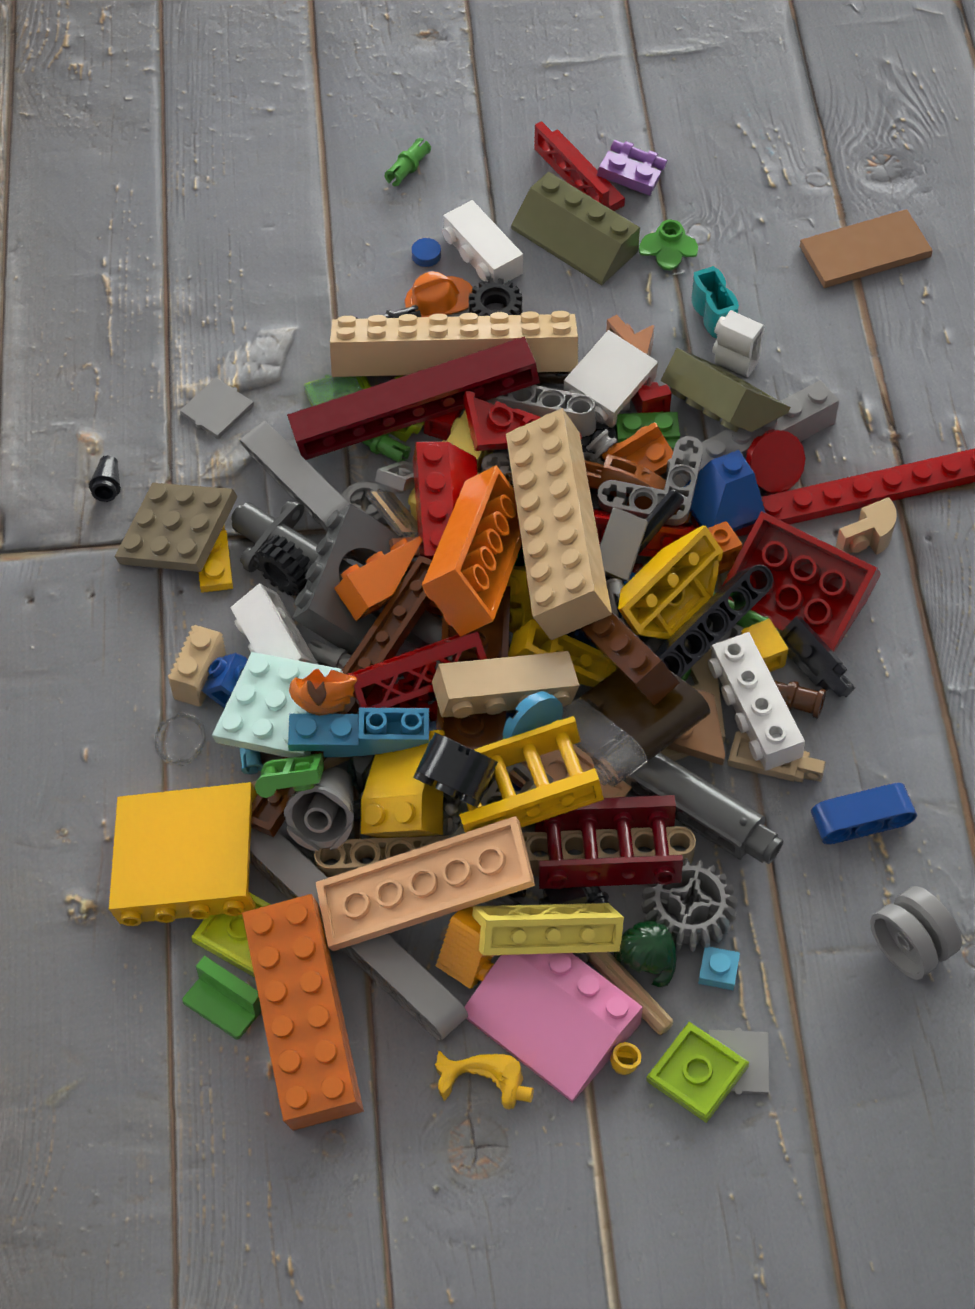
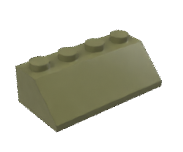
(576, 228)
(720, 393)

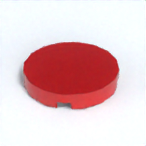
(776, 460)

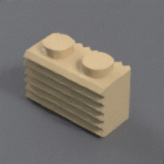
(193, 663)

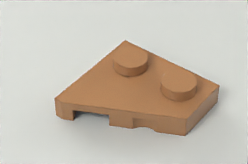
(705, 738)

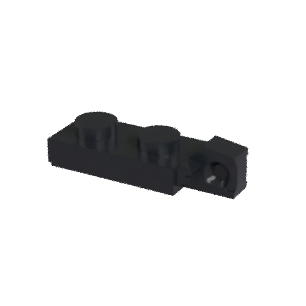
(815, 657)

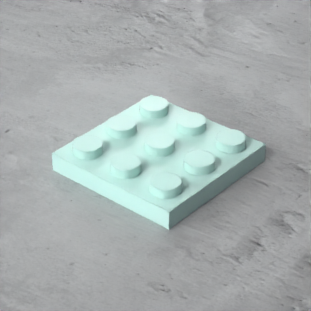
(261, 705)

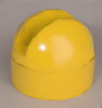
(625, 1054)

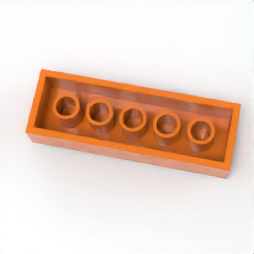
(475, 553)
(302, 1013)

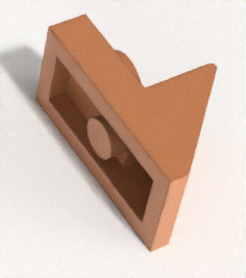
(642, 340)

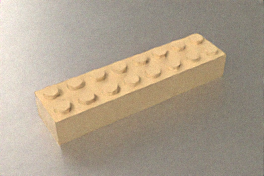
(416, 343)
(557, 525)

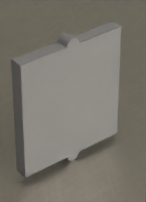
(216, 408)
(753, 1048)

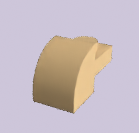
(872, 529)

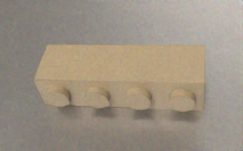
(502, 683)

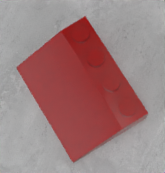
(809, 579)

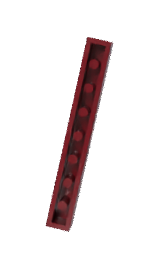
(413, 398)

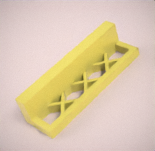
(548, 928)

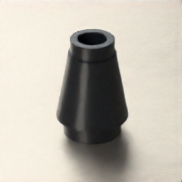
(105, 480)

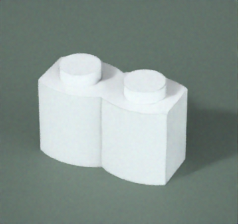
(738, 343)

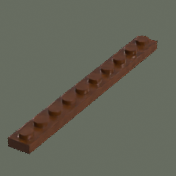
(378, 645)

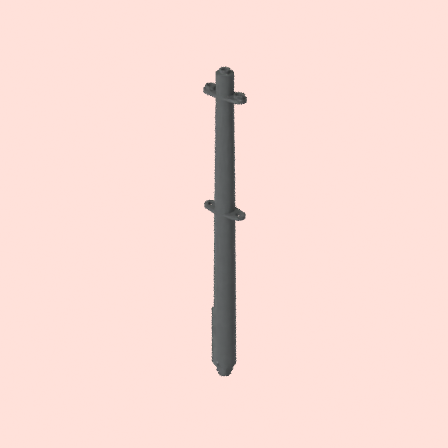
(698, 802)

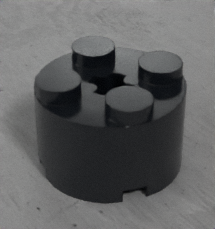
(455, 769)

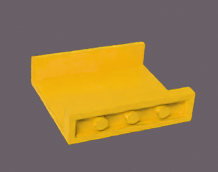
(182, 854)

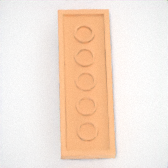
(424, 883)

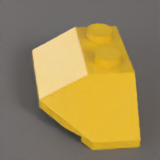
(672, 585)

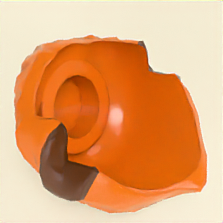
(323, 694)

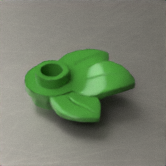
(668, 245)

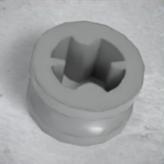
(601, 444)

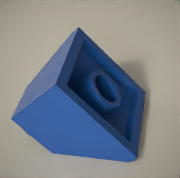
(727, 493)

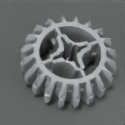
(719, 913)

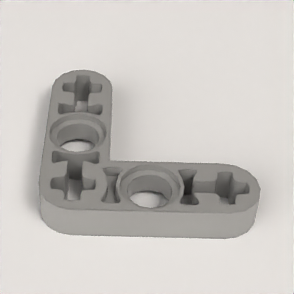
(654, 494)

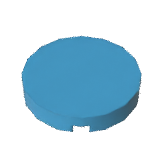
(533, 712)

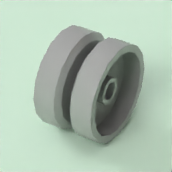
(916, 932)

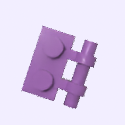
(631, 173)

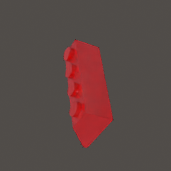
(438, 480)

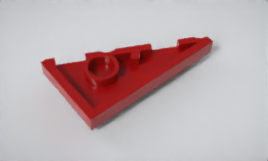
(492, 422)

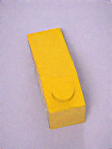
(588, 662)

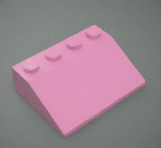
(554, 1016)

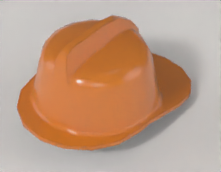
(439, 294)

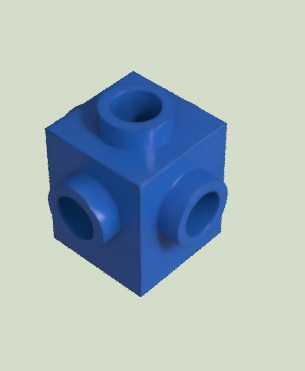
(223, 677)

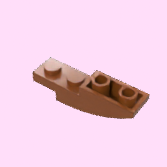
(625, 471)

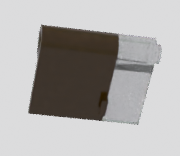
(625, 729)

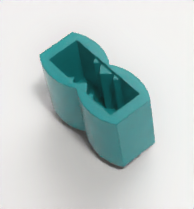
(712, 297)

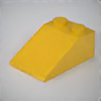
(398, 803)

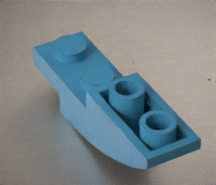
(359, 734)

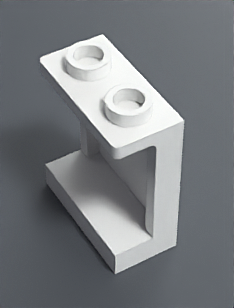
(611, 376)

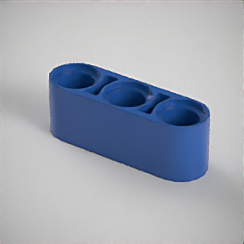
(863, 813)

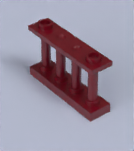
(617, 814)

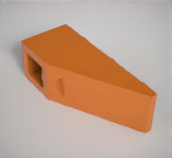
(373, 584)

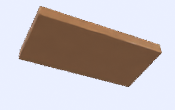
(865, 248)

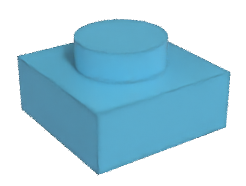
(719, 968)

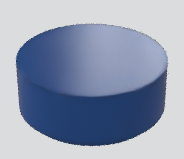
(426, 252)

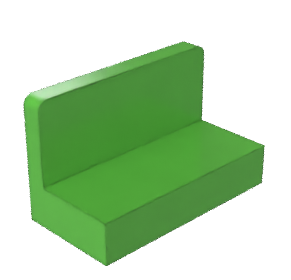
(223, 999)

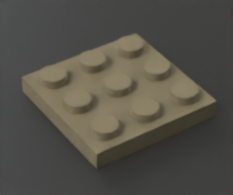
(176, 527)

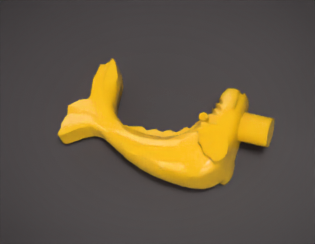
(501, 1068)

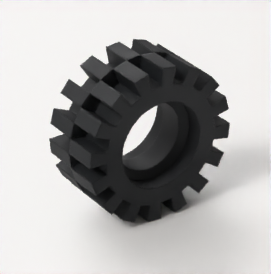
(495, 293)
(283, 564)

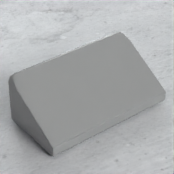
(621, 543)

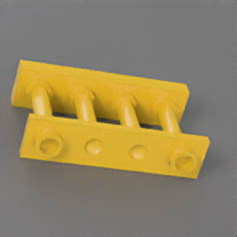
(547, 798)

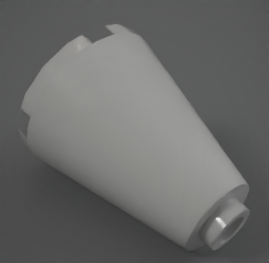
(324, 813)

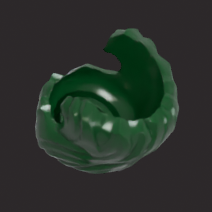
(649, 949)

